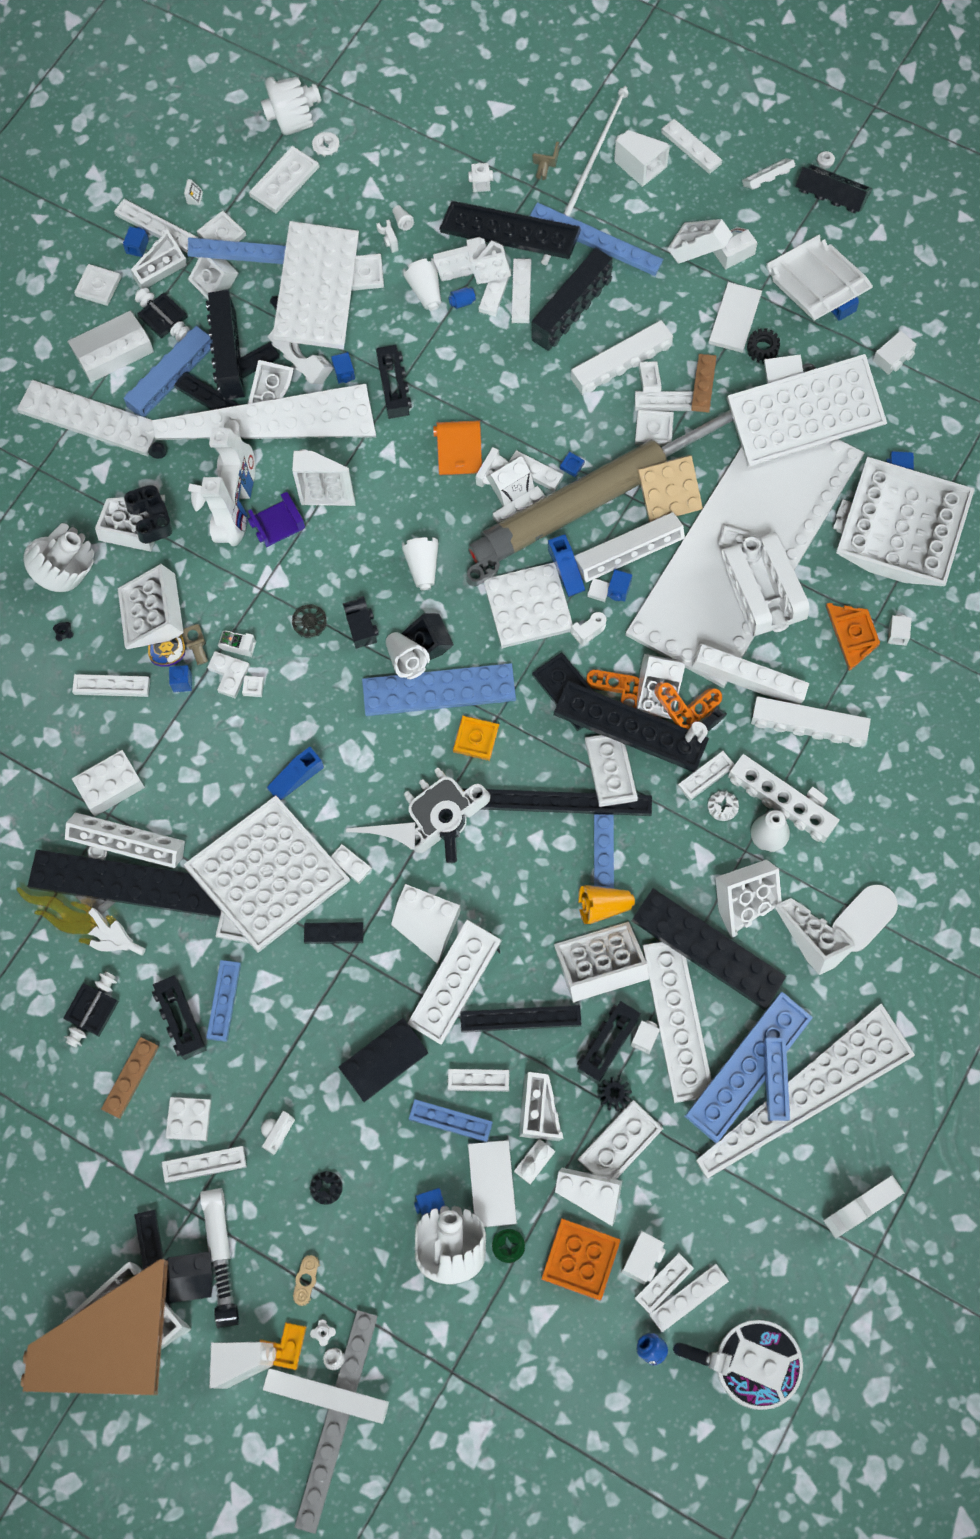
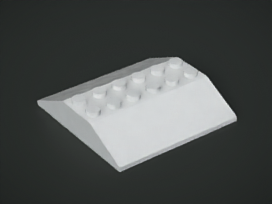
(905, 524)

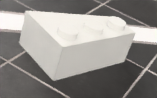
(699, 239)
(158, 262)
(538, 1109)
(591, 1192)

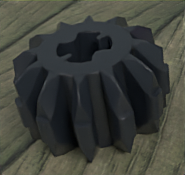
(606, 1092)

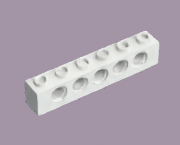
(811, 810)
(124, 840)

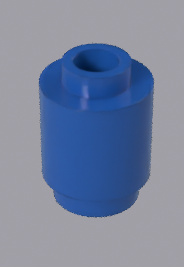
(462, 297)

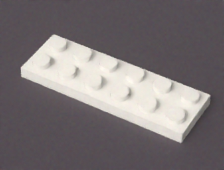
(454, 982)

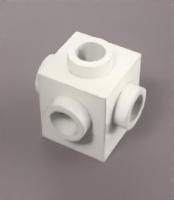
(480, 177)

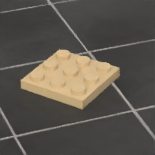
(670, 488)

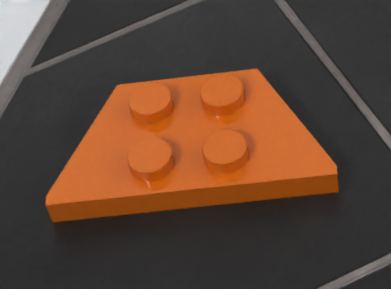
(854, 632)

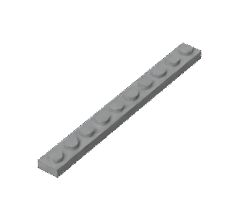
(335, 1425)

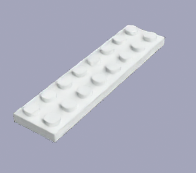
(88, 417)
(677, 1022)

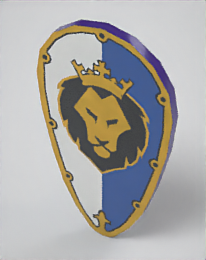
(167, 652)

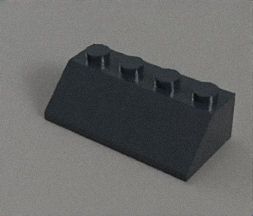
(833, 188)
(383, 1060)

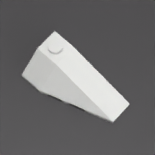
(270, 382)

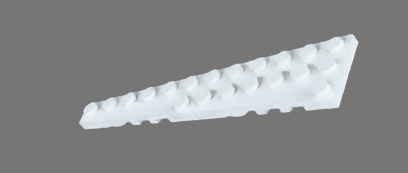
(316, 414)
(848, 1065)

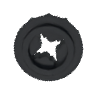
(335, 1189)

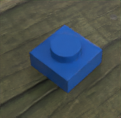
(572, 464)

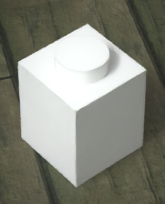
(899, 630)
(645, 1036)

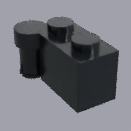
(360, 622)

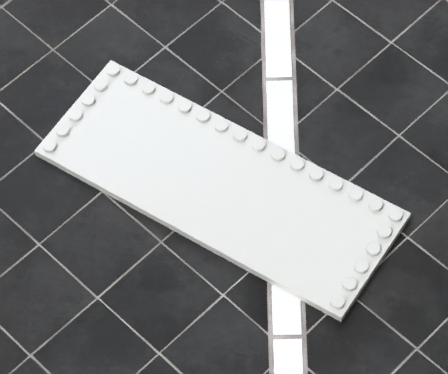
(694, 594)

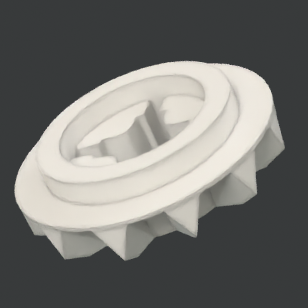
(330, 139)
(715, 809)

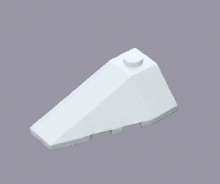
(818, 942)

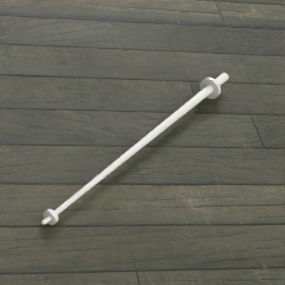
(623, 93)

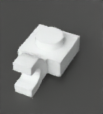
(389, 238)

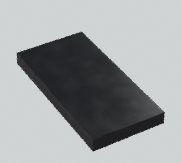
(554, 676)

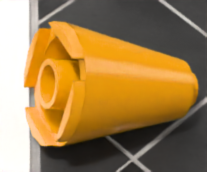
(603, 903)

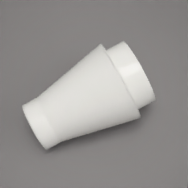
(403, 219)

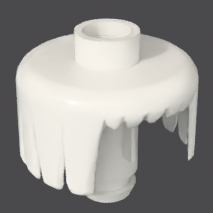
(290, 104)
(59, 559)
(450, 1245)

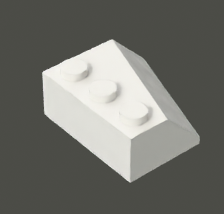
(118, 525)
(747, 894)
(425, 920)

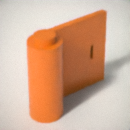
(458, 447)

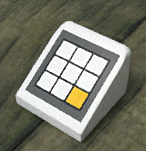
(193, 193)

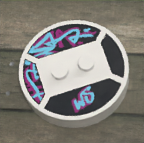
(763, 1365)

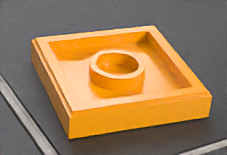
(476, 738)

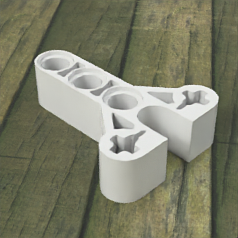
(863, 1207)

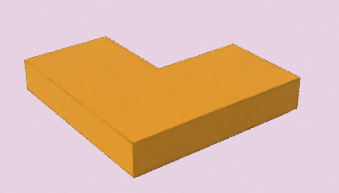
(290, 1348)

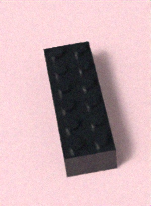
(572, 299)
(225, 345)

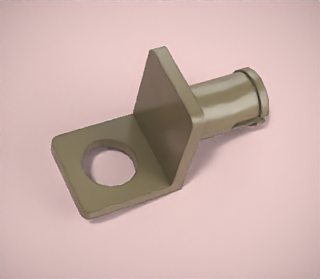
(545, 161)
(197, 645)

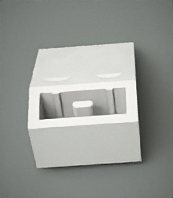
(653, 671)

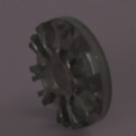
(309, 621)

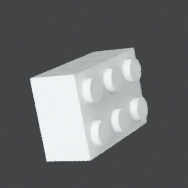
(108, 783)

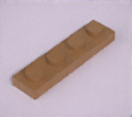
(704, 383)
(130, 1078)

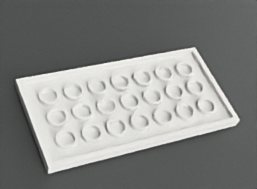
(316, 285)
(806, 410)

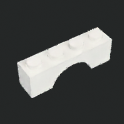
(315, 367)

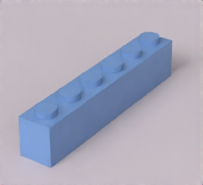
(165, 374)

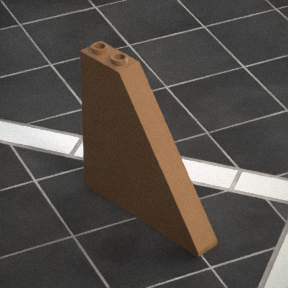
(106, 1345)

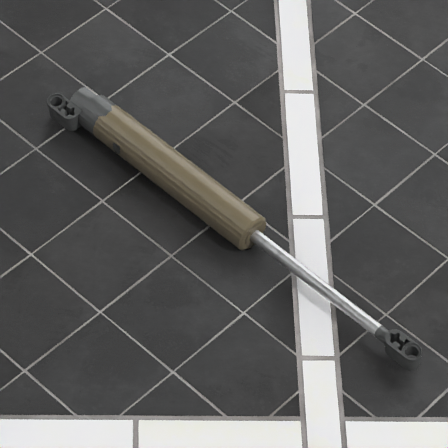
(575, 500)

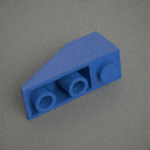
(566, 565)
(296, 773)

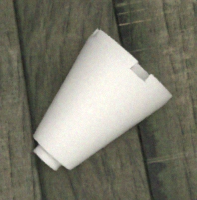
(424, 282)
(422, 560)
(406, 656)
(770, 831)

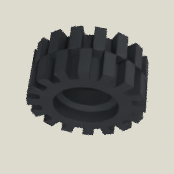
(763, 336)

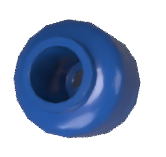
(652, 1349)

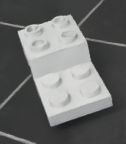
(484, 262)

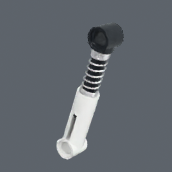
(213, 1207)

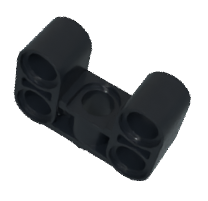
(149, 500)

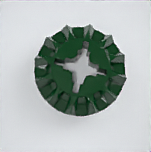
(499, 1241)

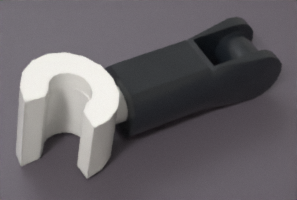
(701, 728)
(716, 1361)

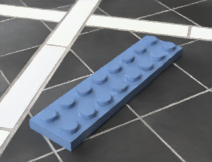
(439, 690)
(745, 1068)

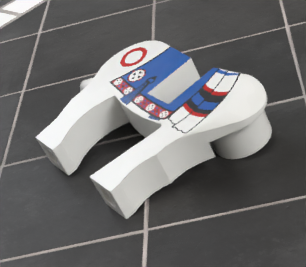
(233, 483)

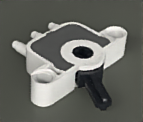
(436, 805)

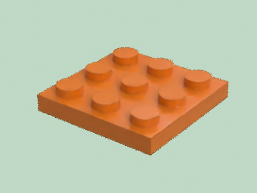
(581, 1259)

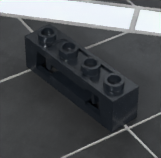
(398, 407)
(190, 1047)
(591, 1070)

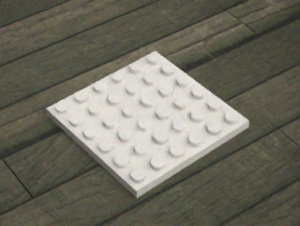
(266, 873)

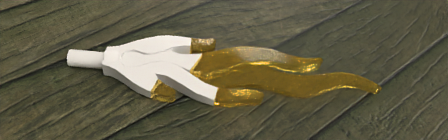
(92, 923)

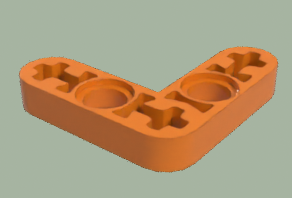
(622, 687)
(688, 711)

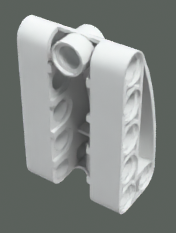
(765, 584)

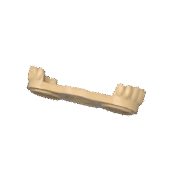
(302, 1293)

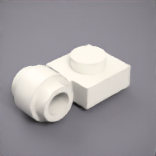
(842, 516)

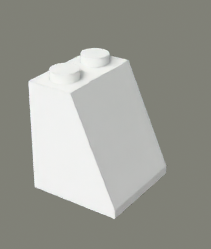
(641, 156)
(238, 1361)

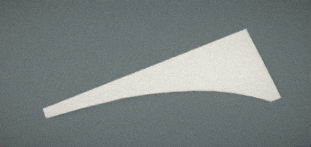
(401, 832)

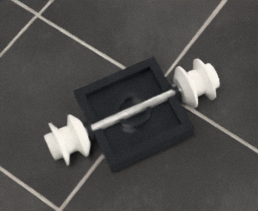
(161, 314)
(90, 1010)

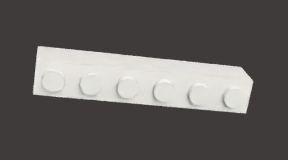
(621, 357)
(629, 547)
(750, 675)
(810, 721)

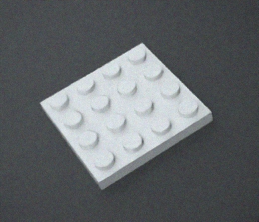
(528, 605)

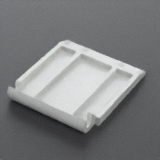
(817, 277)

